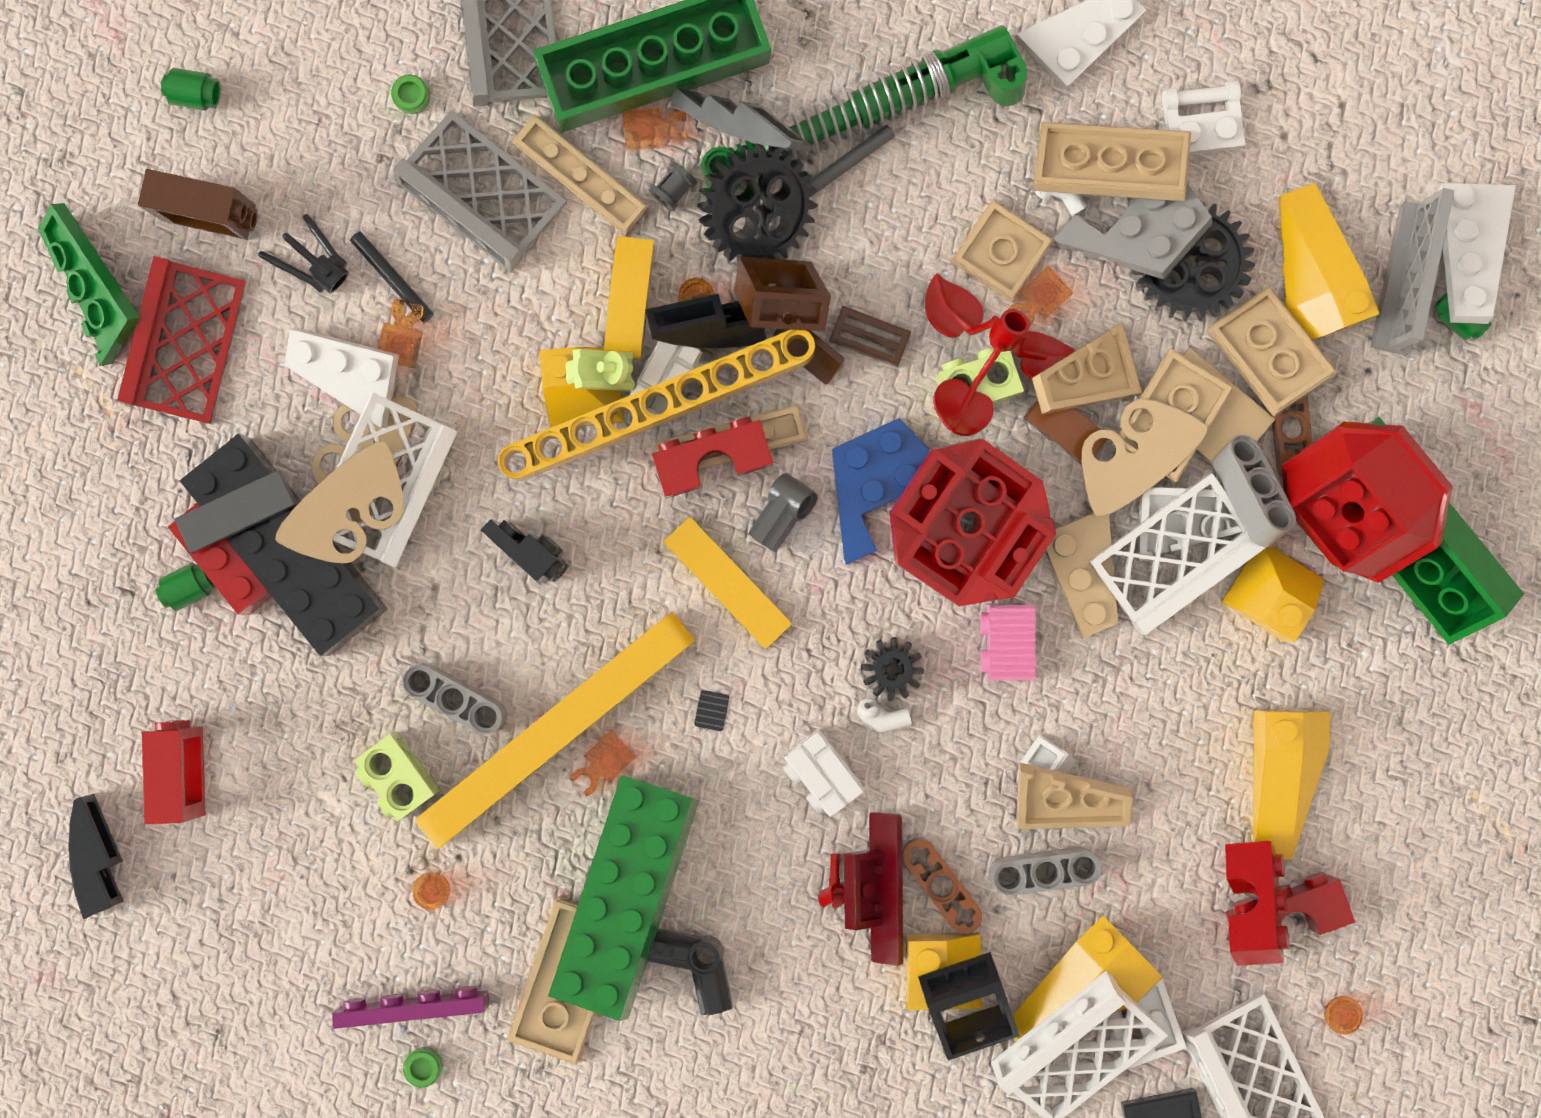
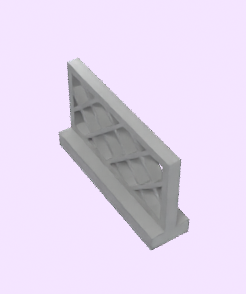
(480, 54)
(461, 215)
(1412, 273)

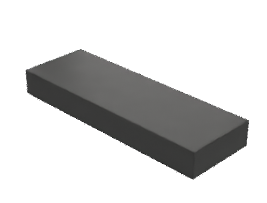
(235, 512)

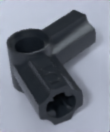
(709, 979)

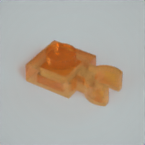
(646, 129)
(1043, 295)
(401, 337)
(606, 759)

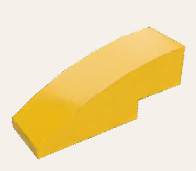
(629, 295)

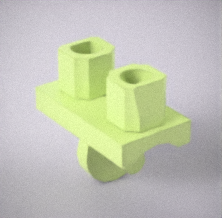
(600, 370)

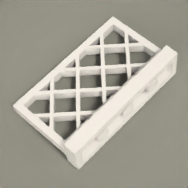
(416, 483)
(1193, 582)
(1061, 1034)
(1216, 1070)

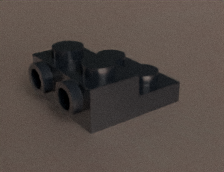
(534, 554)

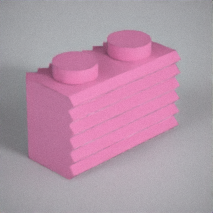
(1009, 642)

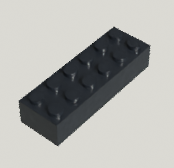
(320, 597)

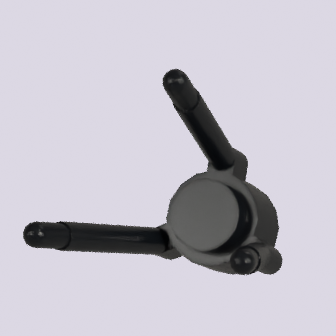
(327, 272)

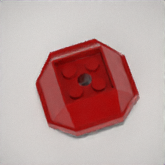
(1388, 477)
(1008, 528)

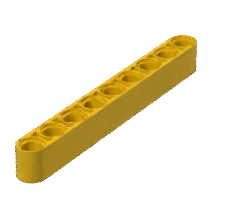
(638, 405)
(555, 730)

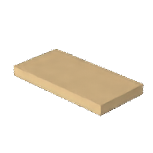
(1112, 161)
(544, 1021)

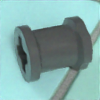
(673, 186)

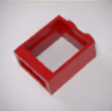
(173, 773)

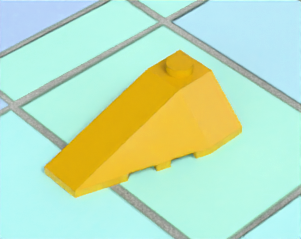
(1319, 270)
(1287, 769)
(1095, 952)

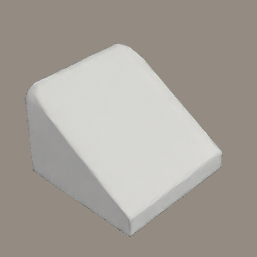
(1048, 756)

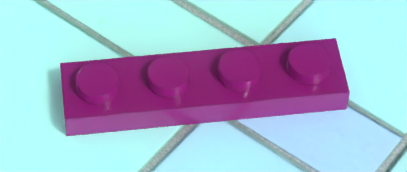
(396, 1009)

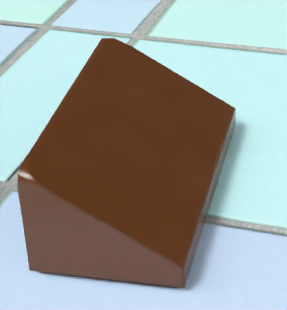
(826, 360)

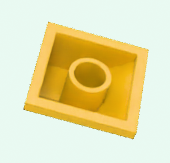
(561, 398)
(1275, 593)
(932, 952)

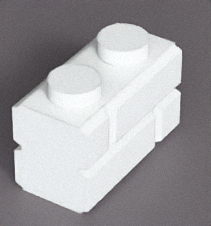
(663, 364)
(823, 774)

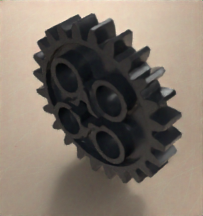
(726, 208)
(1190, 293)

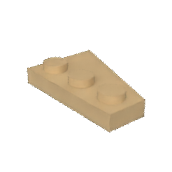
(1090, 375)
(1084, 591)

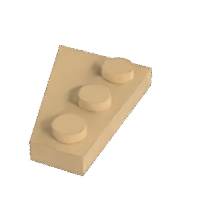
(1069, 801)

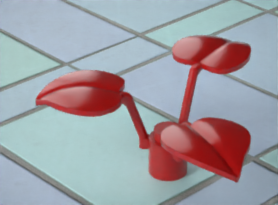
(956, 310)

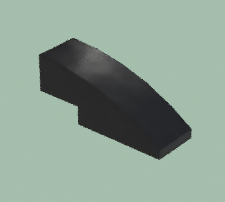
(703, 324)
(90, 856)

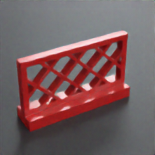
(149, 333)

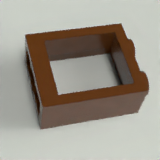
(197, 204)
(796, 291)

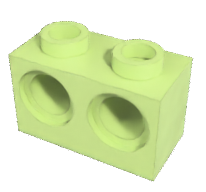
(997, 393)
(404, 770)

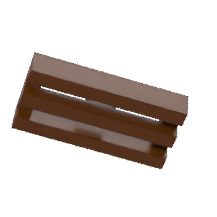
(866, 350)

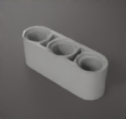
(1254, 491)
(436, 698)
(1062, 876)

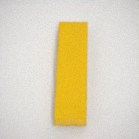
(727, 582)

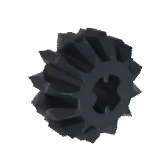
(900, 679)

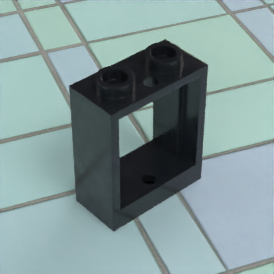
(960, 985)

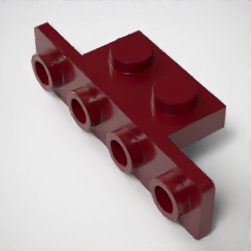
(876, 889)

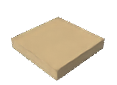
(1002, 250)

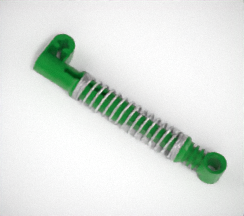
(933, 76)

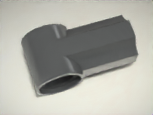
(787, 504)

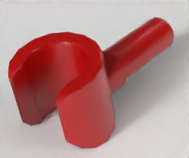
(835, 892)

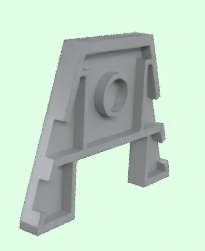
(1146, 237)

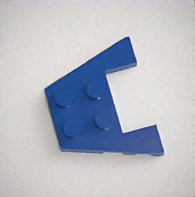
(871, 474)

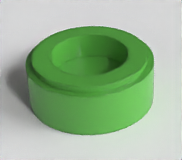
(410, 94)
(422, 1067)

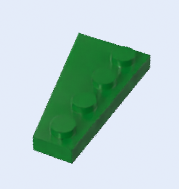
(89, 282)

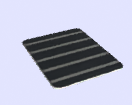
(711, 710)

